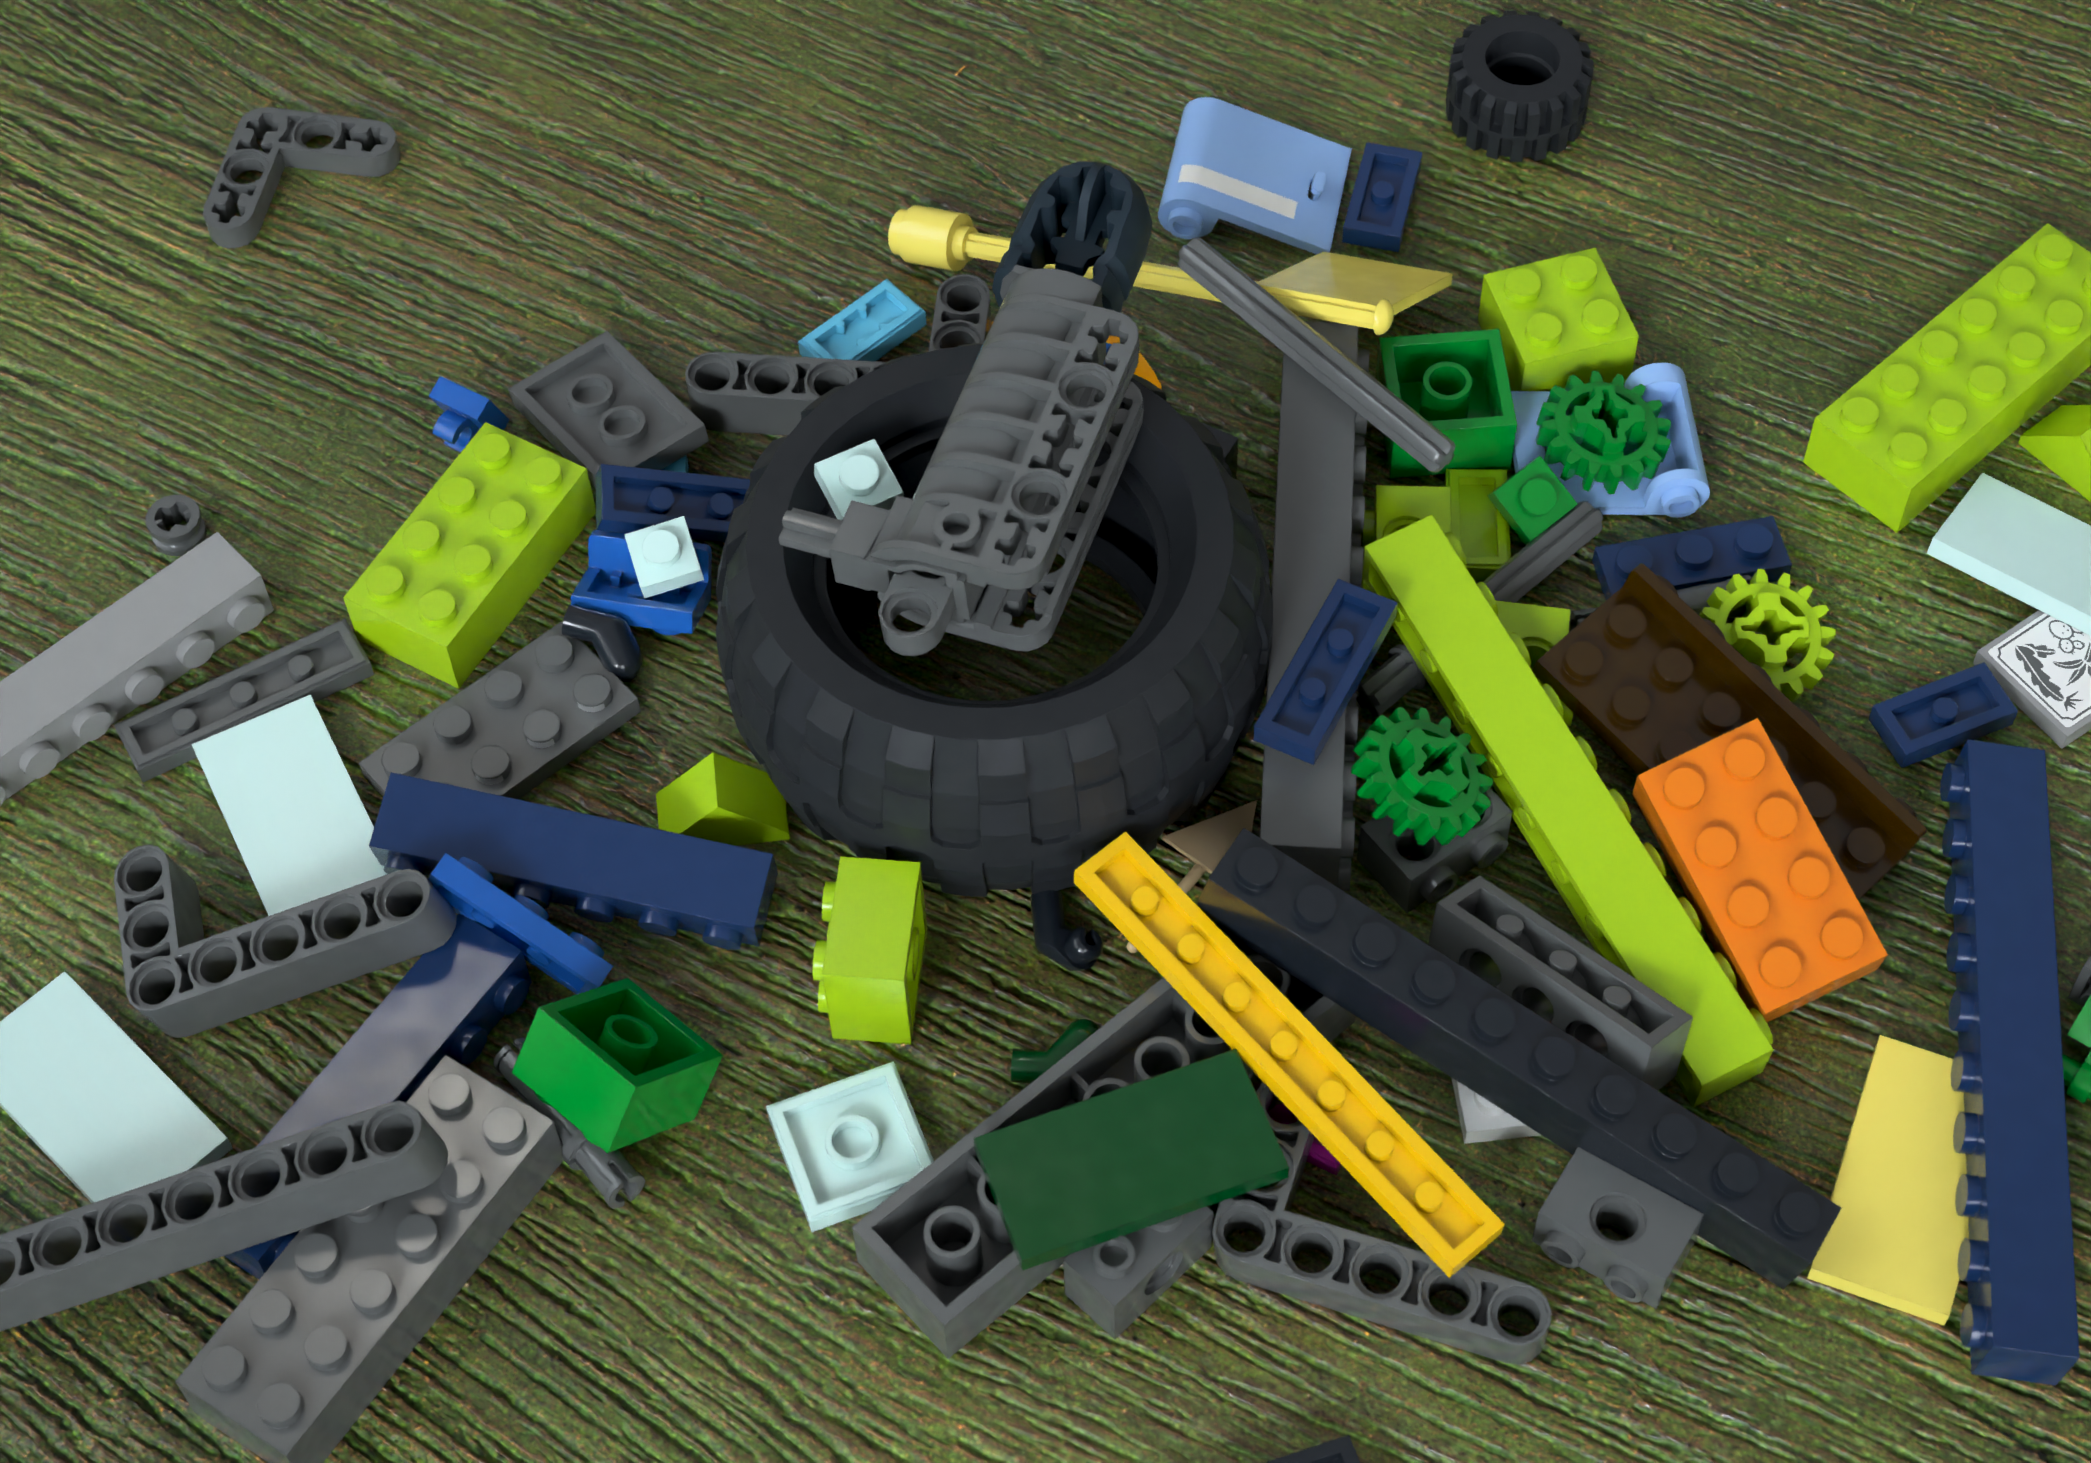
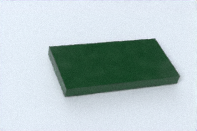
(1130, 1158)

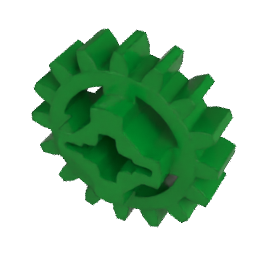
(1598, 428)
(1421, 776)

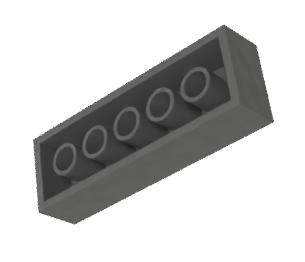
(368, 1285)

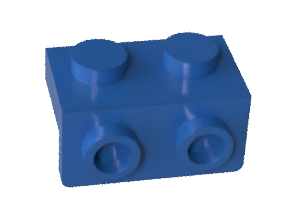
(614, 589)

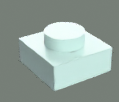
(857, 476)
(664, 557)

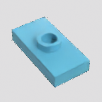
(866, 326)

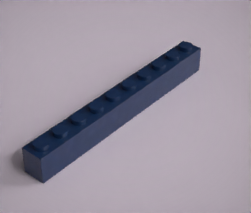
(2009, 1067)

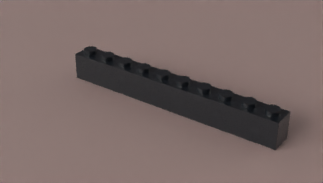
(1513, 1056)

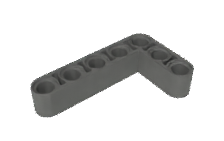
(772, 390)
(202, 983)
(1356, 1254)

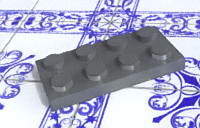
(512, 722)

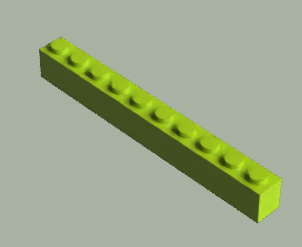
(1561, 802)

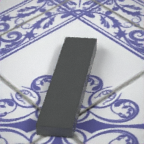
(310, 666)

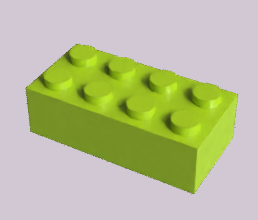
(471, 555)

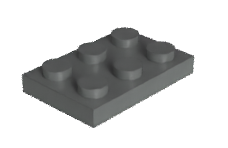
(607, 410)

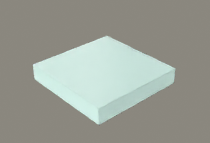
(849, 1144)

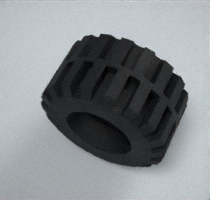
(1519, 85)

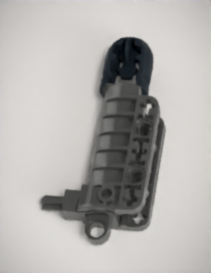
(1017, 438)

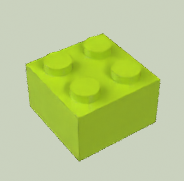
(1558, 321)
(872, 950)

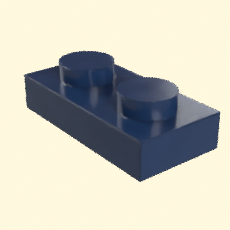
(1382, 197)
(1942, 715)

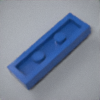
(569, 959)

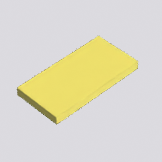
(1898, 1188)

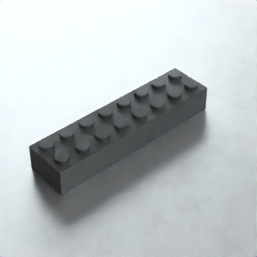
(941, 1236)

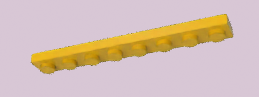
(1289, 1055)

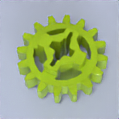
(1782, 620)

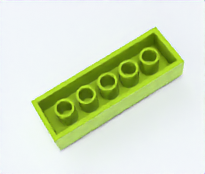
(1960, 382)

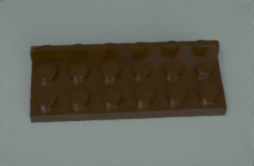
(1667, 681)

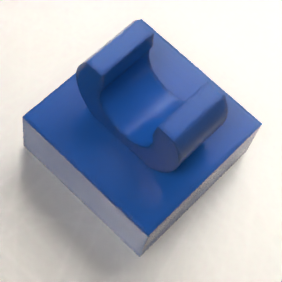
(463, 413)

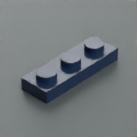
(645, 497)
(1697, 555)
(1325, 671)

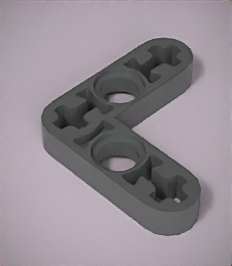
(357, 149)

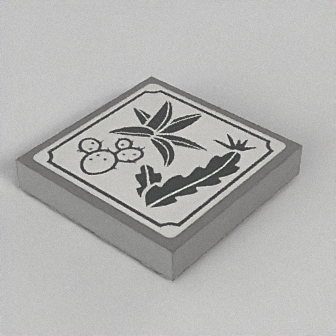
(2045, 673)

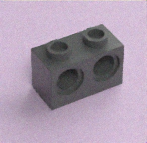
(1435, 876)

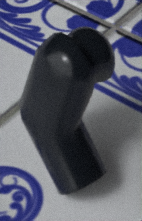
(610, 637)
(1057, 940)

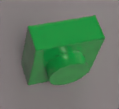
(1532, 500)

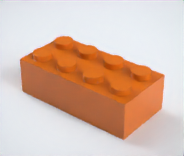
(1758, 871)

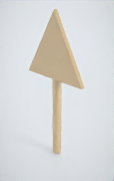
(1208, 843)

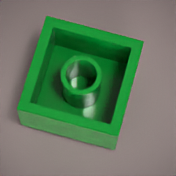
(1459, 388)
(616, 1064)

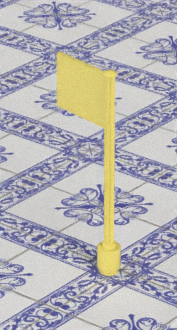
(1320, 287)

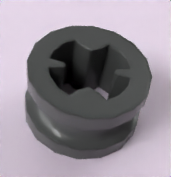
(171, 511)

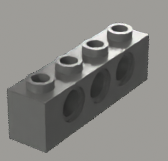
(1561, 980)

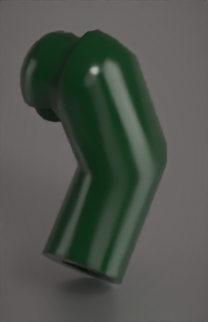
(1030, 1064)

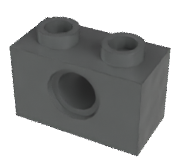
(1600, 1195)
(1129, 1273)

